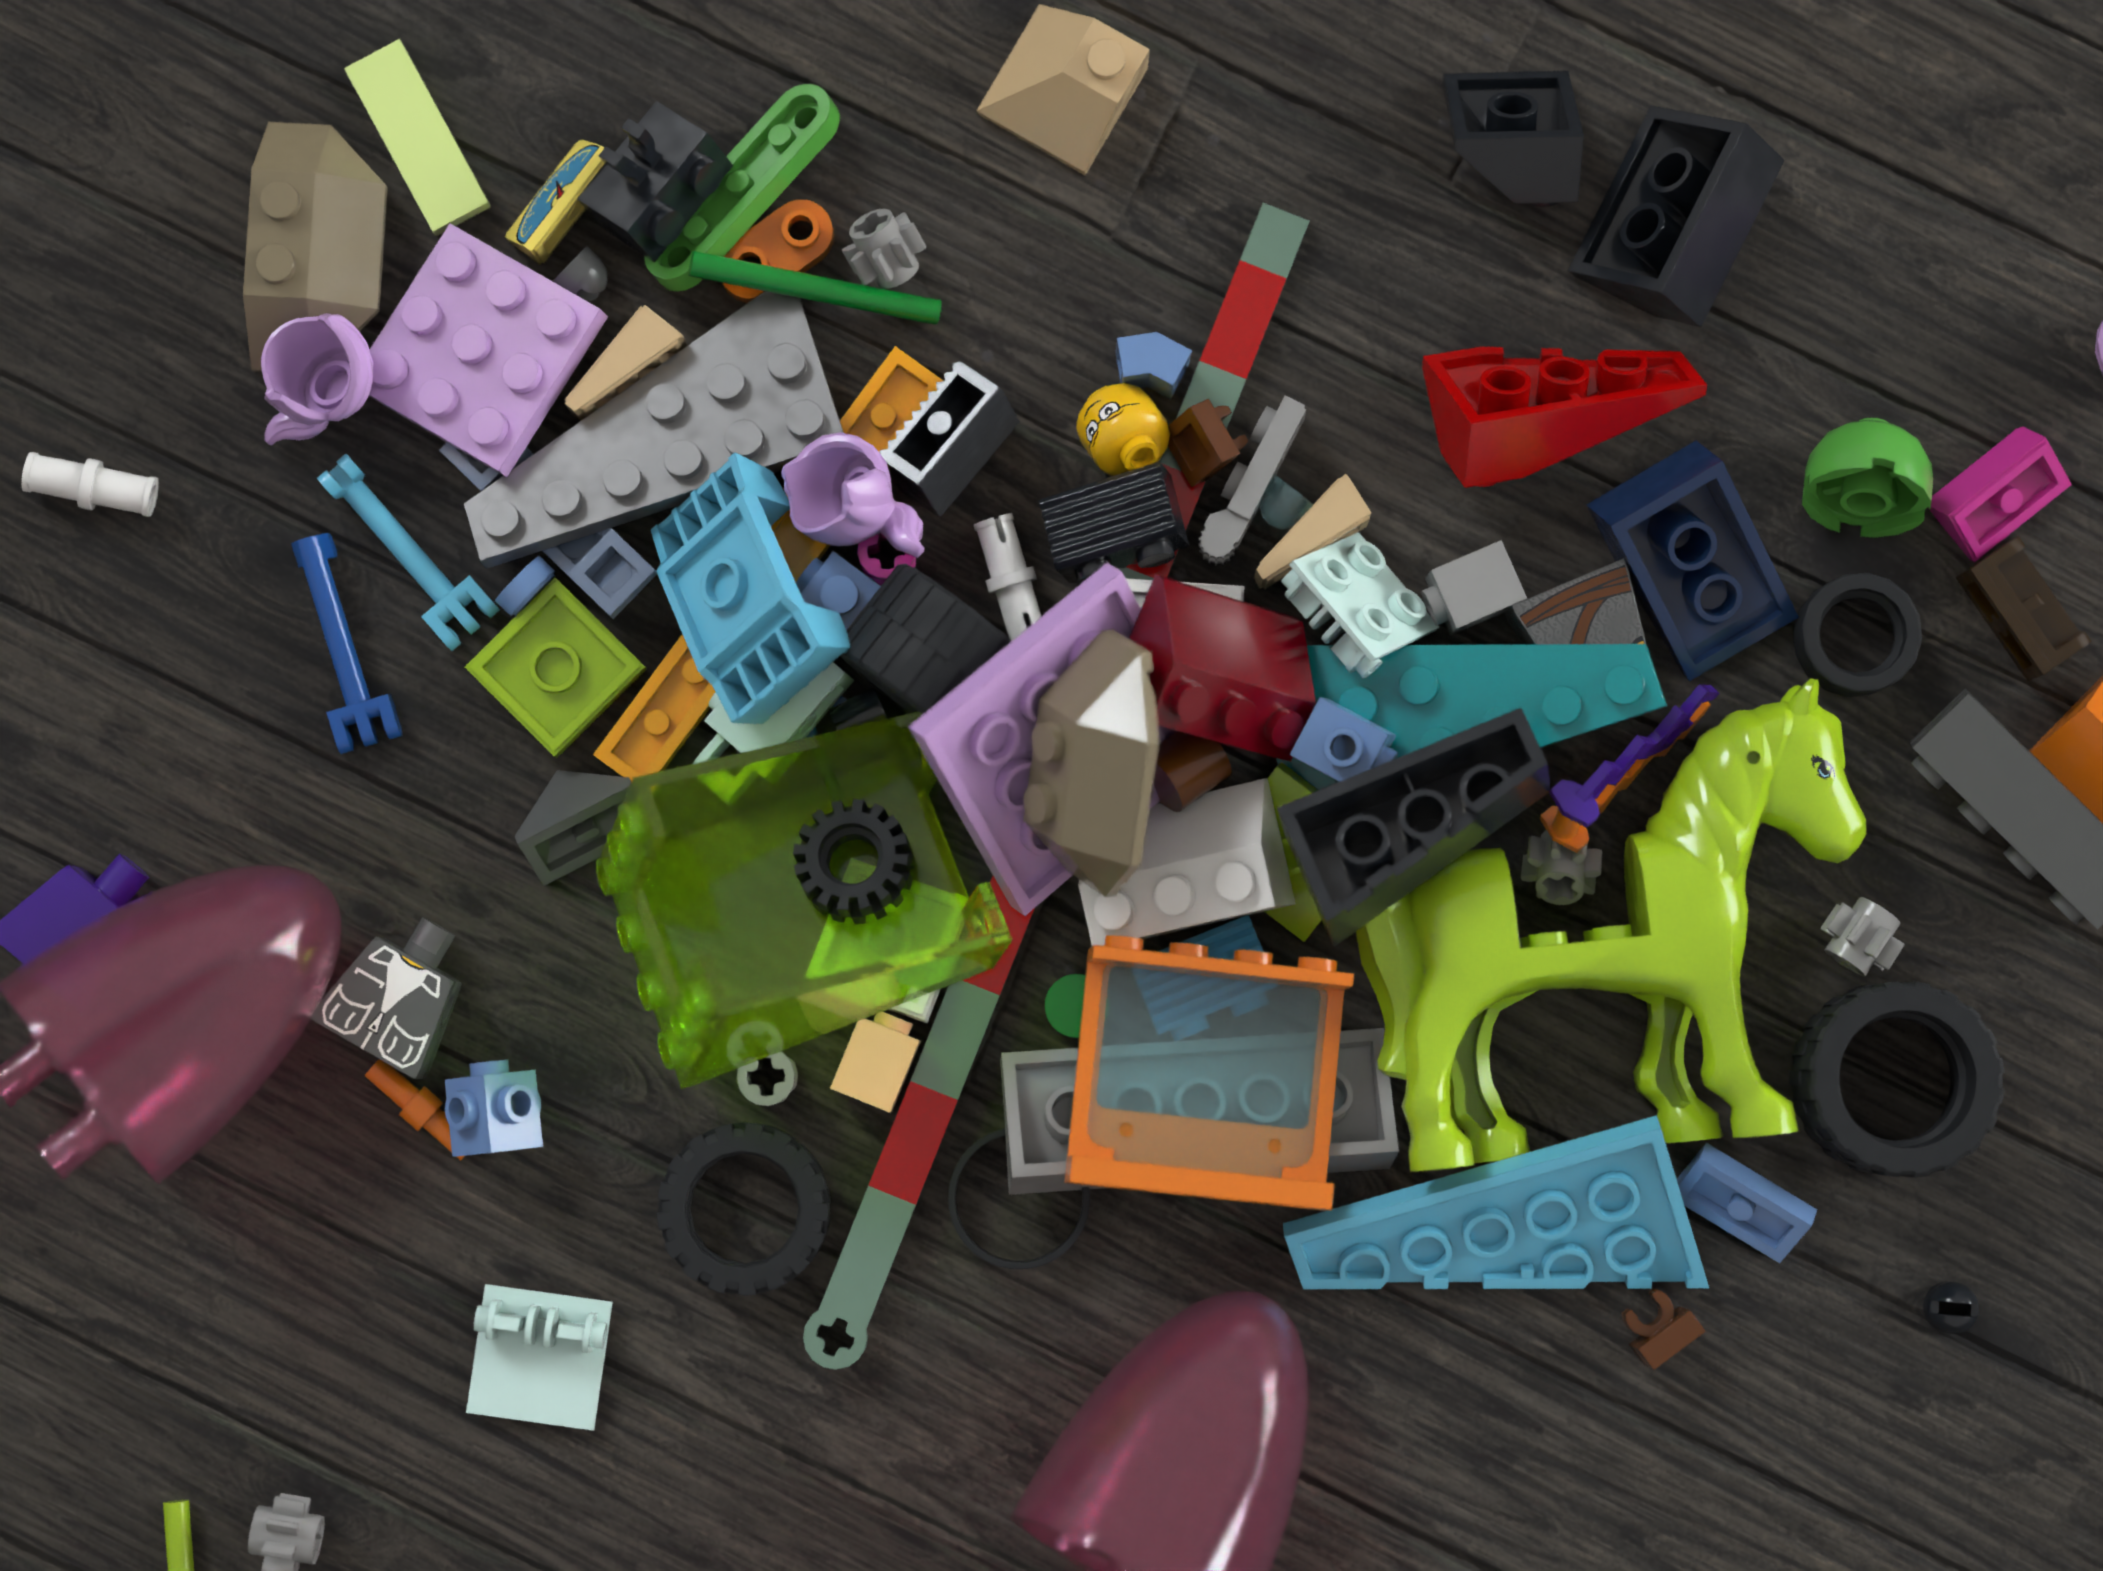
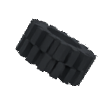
(845, 825)

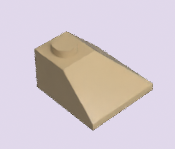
(1065, 85)

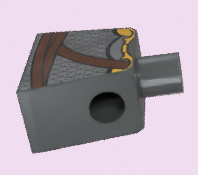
(1582, 611)

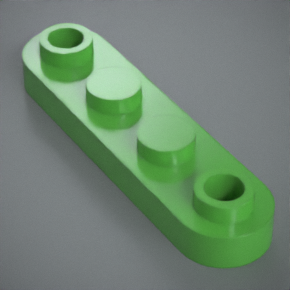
(761, 170)

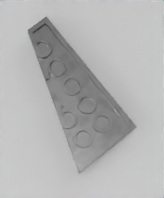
(736, 389)

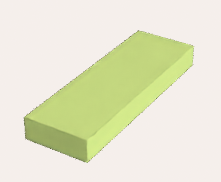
(417, 137)

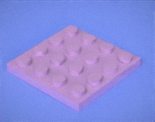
(984, 728)

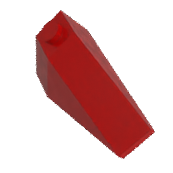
(1524, 414)

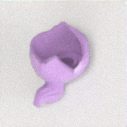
(314, 375)
(845, 496)

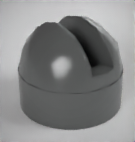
(584, 275)

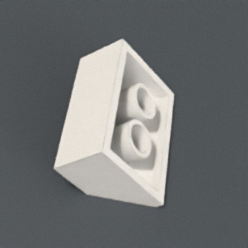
(1199, 868)

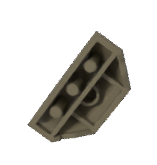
(311, 232)
(1096, 763)

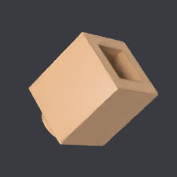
(877, 1061)

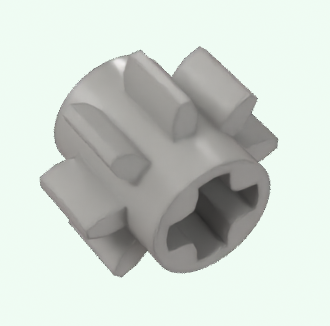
(884, 248)
(1560, 872)
(1862, 936)
(286, 1533)

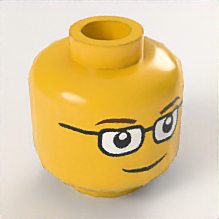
(1122, 429)

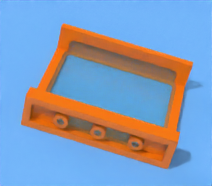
(1206, 1074)

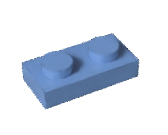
(1744, 1203)

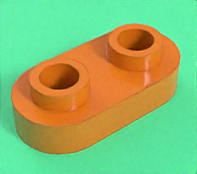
(774, 247)

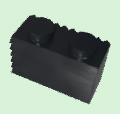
(949, 438)
(1115, 523)

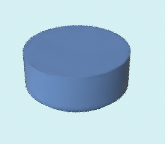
(525, 586)

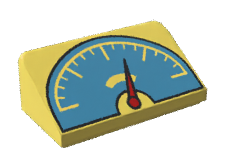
(556, 203)

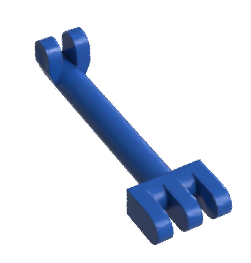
(313, 555)

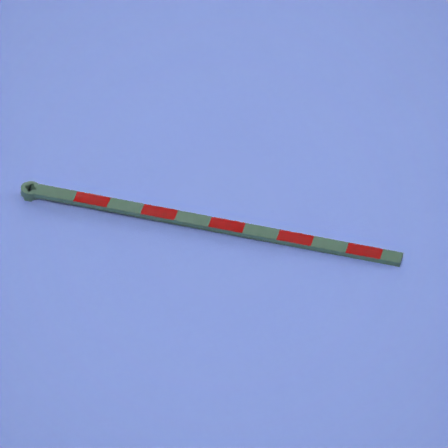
(971, 1002)

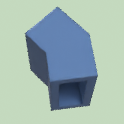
(1152, 362)

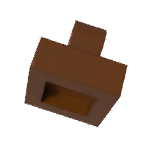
(1202, 441)
(1666, 1334)

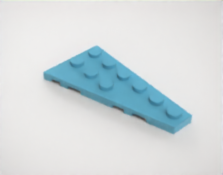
(1530, 1221)

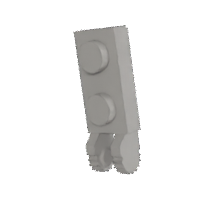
(1247, 484)

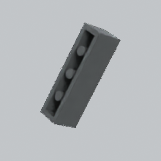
(2020, 800)

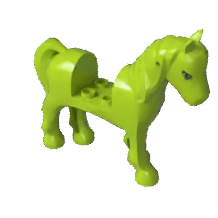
(1454, 957)

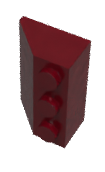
(1226, 668)

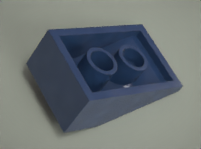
(1694, 558)

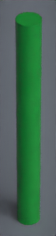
(814, 288)

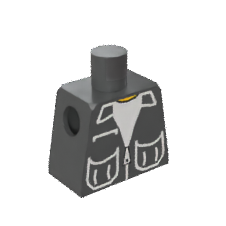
(395, 1000)

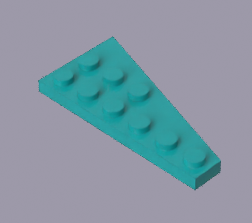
(1446, 689)

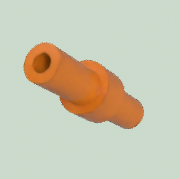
(418, 1106)

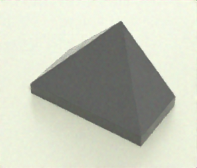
(570, 822)

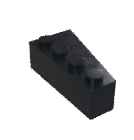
(1410, 818)

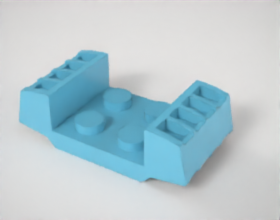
(739, 596)

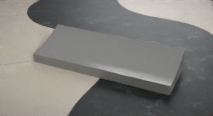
(1040, 1099)

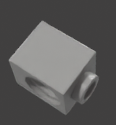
(1472, 588)

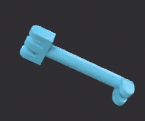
(347, 483)

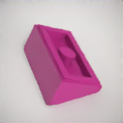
(1999, 492)

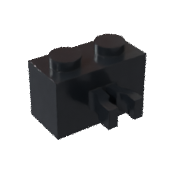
(654, 180)

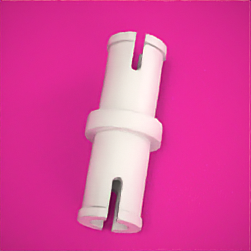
(90, 484)
(1008, 574)

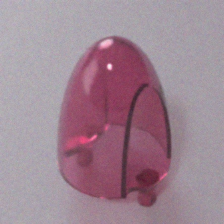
(173, 1010)
(1182, 1448)

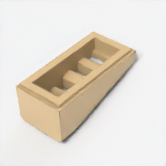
(632, 354)
(1331, 518)

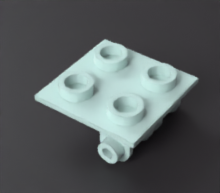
(1362, 598)
(539, 1357)

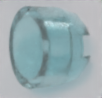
(1282, 504)

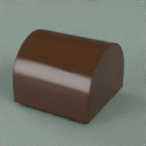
(1188, 769)

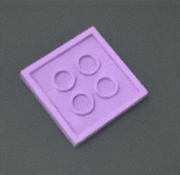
(480, 349)

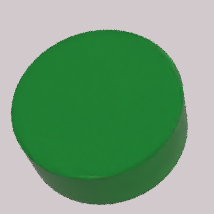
(1065, 1003)

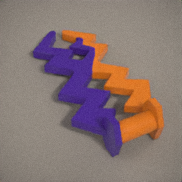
(1581, 805)

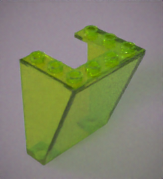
(724, 927)

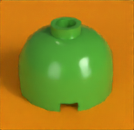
(1868, 478)

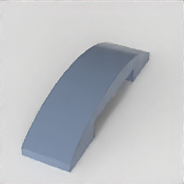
(597, 563)

